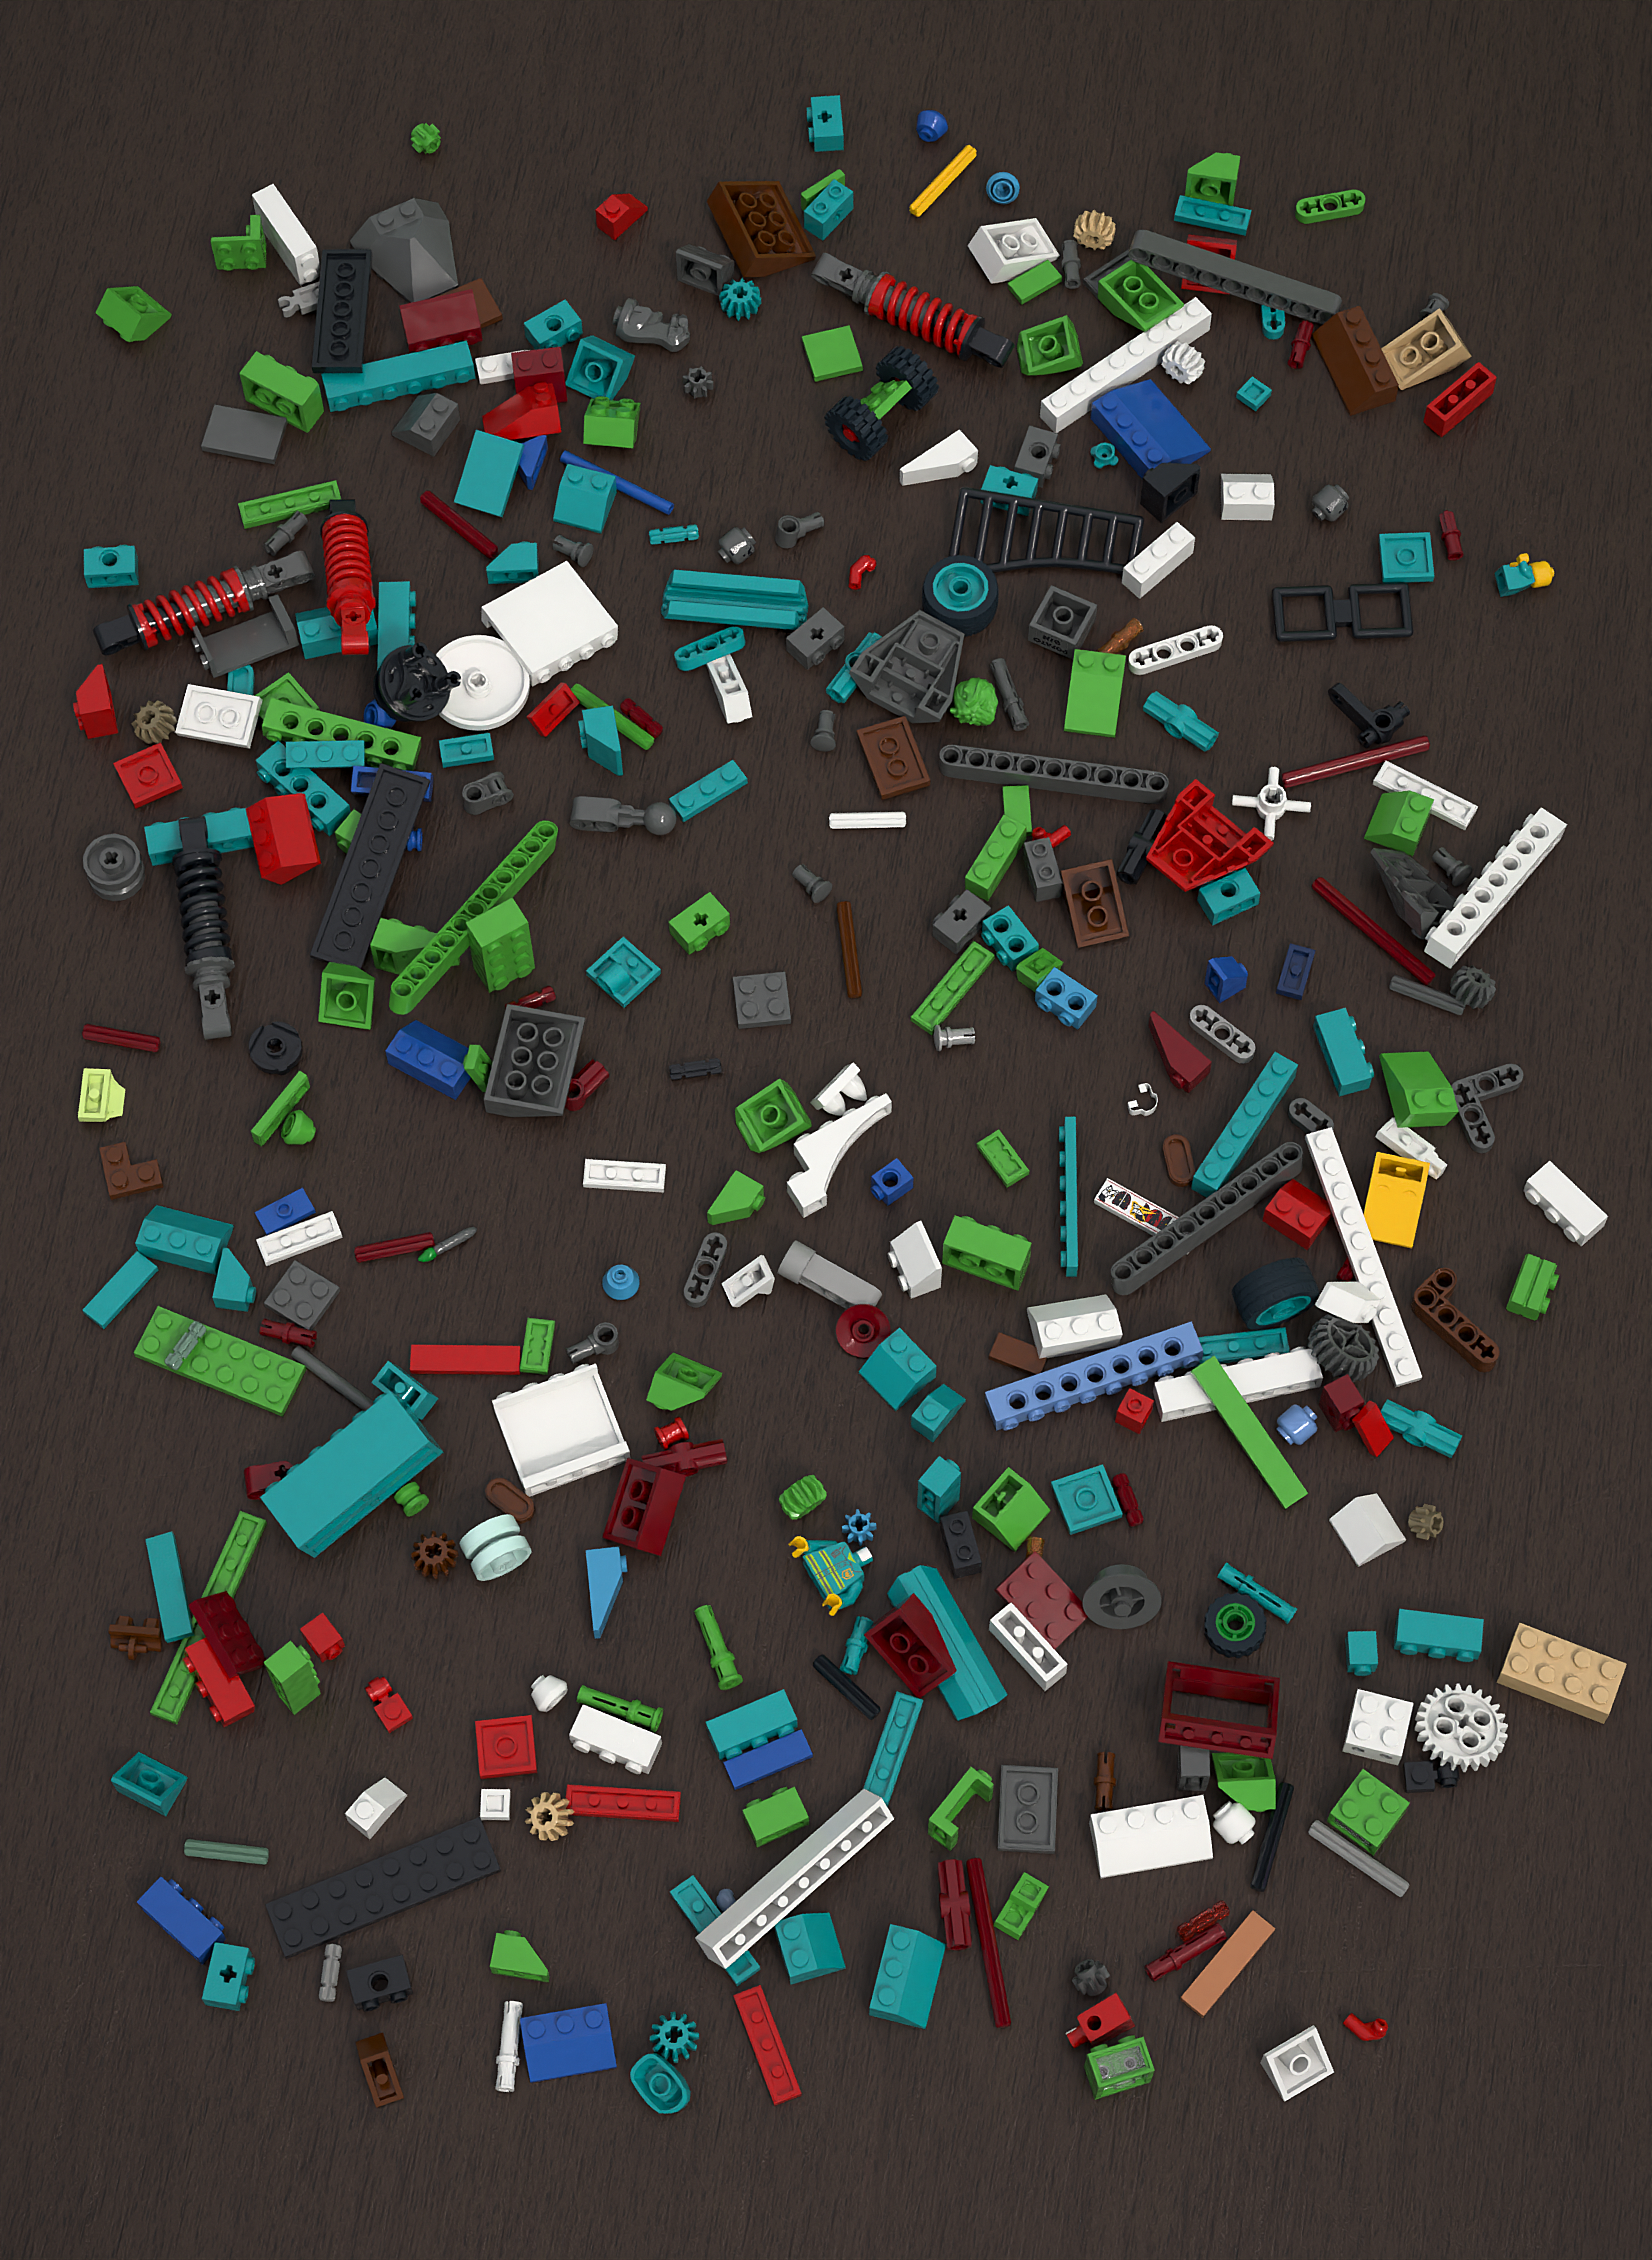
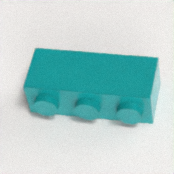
(1343, 1051)
(939, 1488)
(1438, 1635)
(752, 1725)

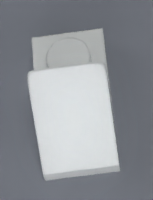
(749, 1281)

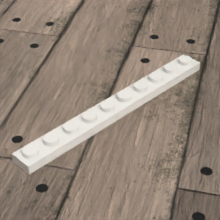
(1363, 1255)

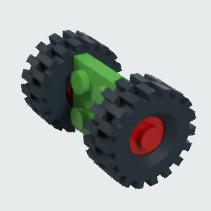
(858, 422)

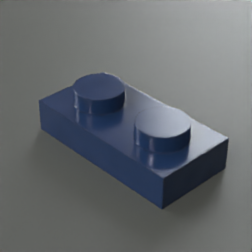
(1295, 971)

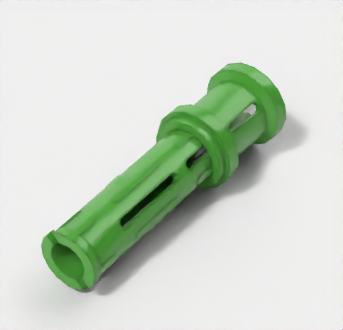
(721, 1658)
(635, 1708)

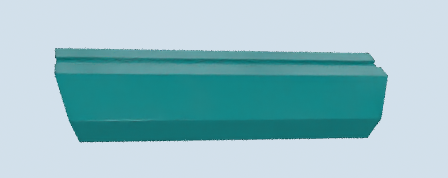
(735, 600)
(975, 1682)

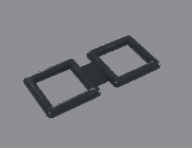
(1342, 612)

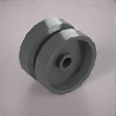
(114, 867)

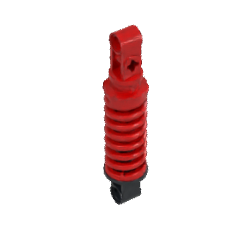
(348, 574)

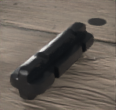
(695, 1069)

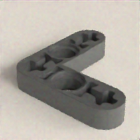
(1476, 1094)

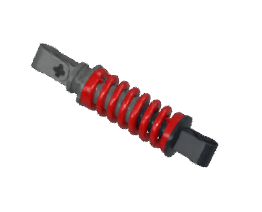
(914, 312)
(209, 600)

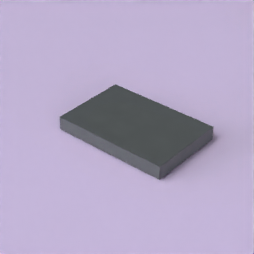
(244, 434)
(1027, 1809)

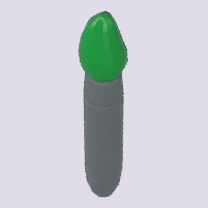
(430, 1253)

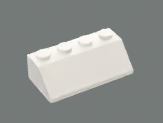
(1151, 1836)

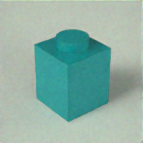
(1361, 1652)

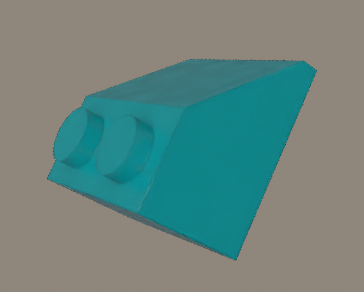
(599, 368)
(584, 498)
(601, 738)
(898, 1369)
(808, 1946)

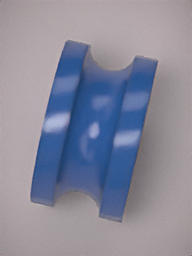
(415, 840)

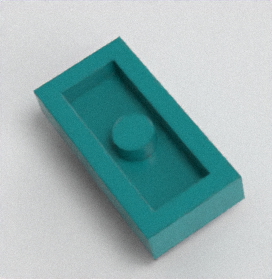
(466, 750)

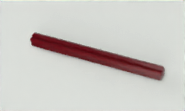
(1355, 761)
(1373, 930)
(988, 1943)

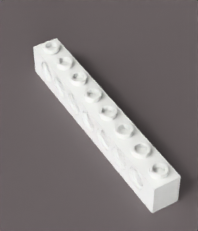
(1495, 887)

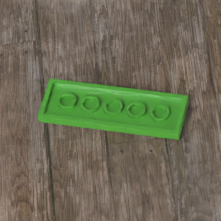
(223, 1362)

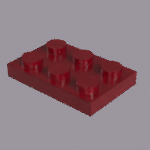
(1043, 1599)
(228, 1634)

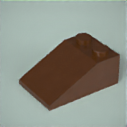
(1094, 903)

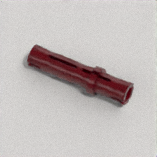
(1175, 1958)

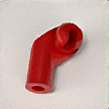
(1055, 837)

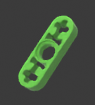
(1336, 198)

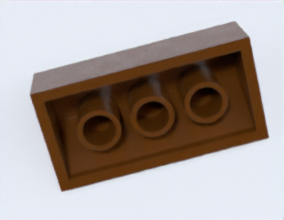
(1355, 361)

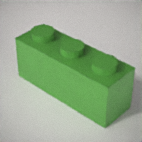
(995, 857)

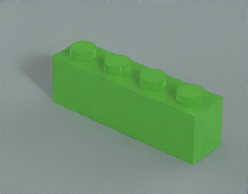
(293, 1676)

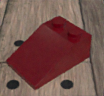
(912, 1646)

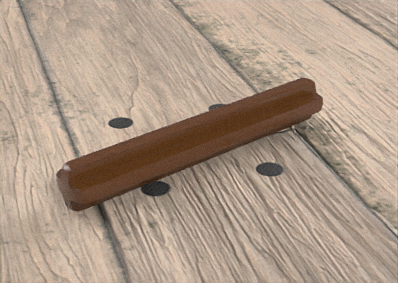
(849, 949)

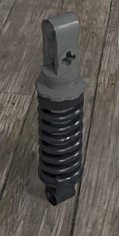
(204, 924)

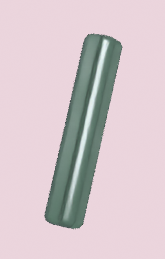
(226, 1851)

